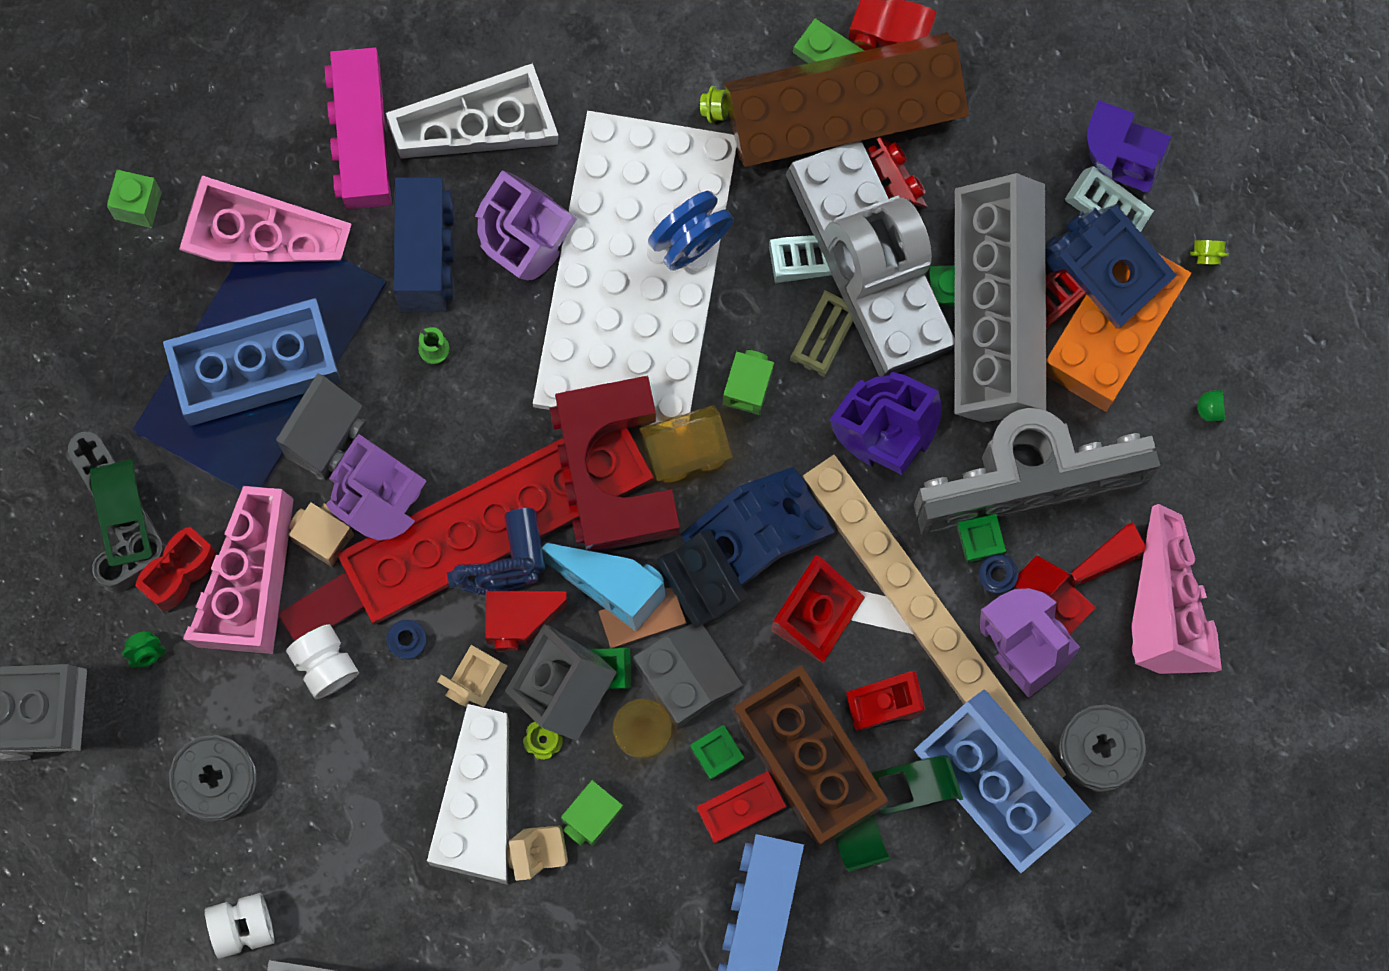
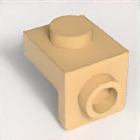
(474, 678)
(535, 850)

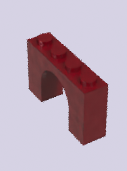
(605, 519)

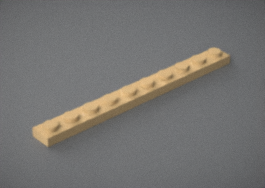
(911, 593)

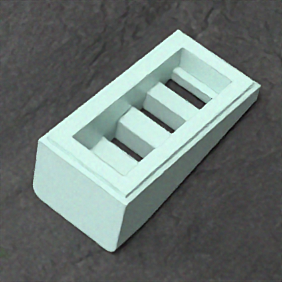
(1116, 193)
(796, 272)

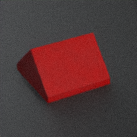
(817, 610)

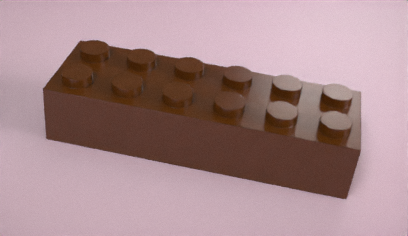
(846, 99)

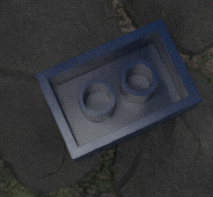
(423, 244)

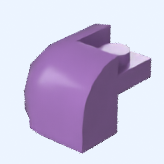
(521, 226)
(373, 491)
(1028, 637)

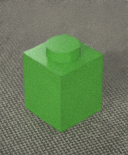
(134, 198)
(748, 381)
(591, 815)

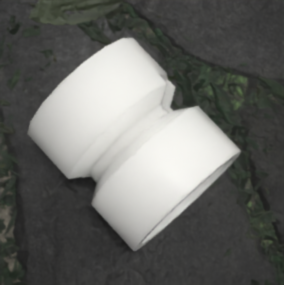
(320, 658)
(226, 930)

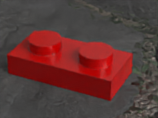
(741, 807)

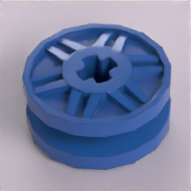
(690, 230)

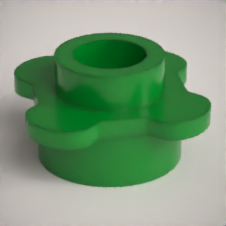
(143, 649)

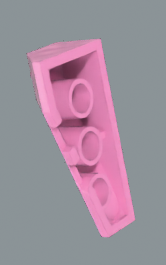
(251, 227)
(1168, 613)

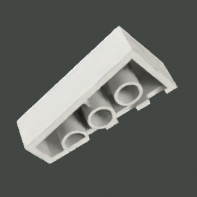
(479, 117)
(474, 812)

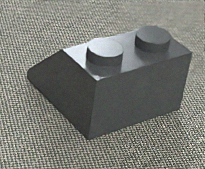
(321, 427)
(687, 673)
(560, 683)

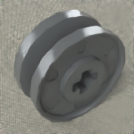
(1121, 761)
(192, 766)

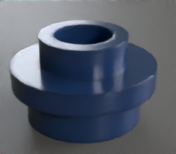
(998, 562)
(410, 651)

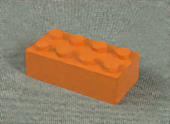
(1097, 357)

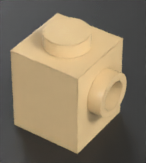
(320, 533)

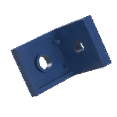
(1092, 249)
(760, 526)

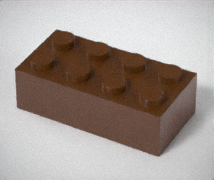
(810, 757)

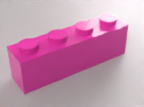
(360, 128)

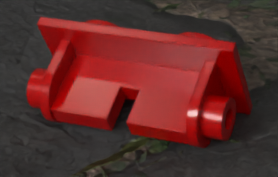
(889, 163)

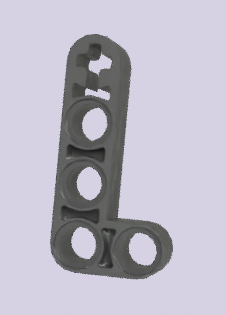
(129, 536)

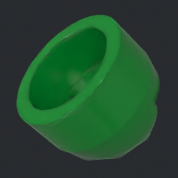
(1212, 406)

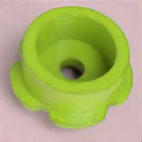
(714, 105)
(1209, 251)
(541, 750)

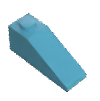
(611, 581)

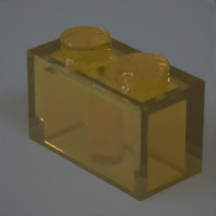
(686, 444)

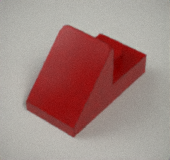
(1045, 577)
(886, 701)

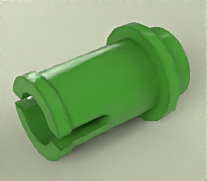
(433, 354)

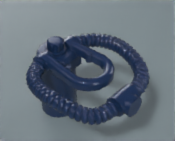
(510, 574)

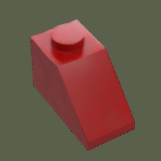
(518, 616)

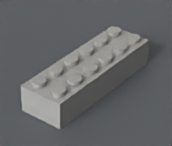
(1000, 298)

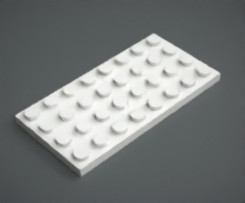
(613, 297)

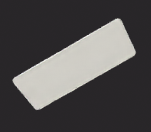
(879, 612)

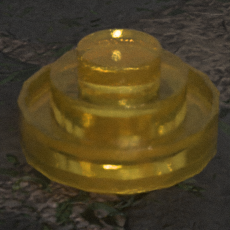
(642, 728)

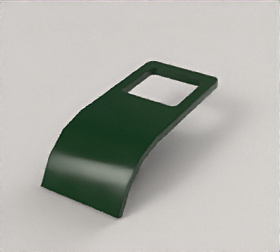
(117, 503)
(928, 780)
(862, 846)

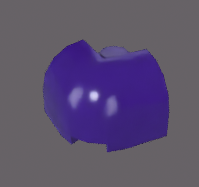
(1125, 149)
(888, 420)

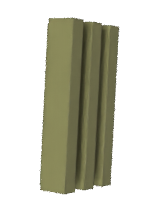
(810, 362)

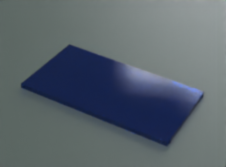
(243, 445)

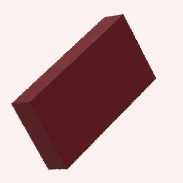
(327, 605)

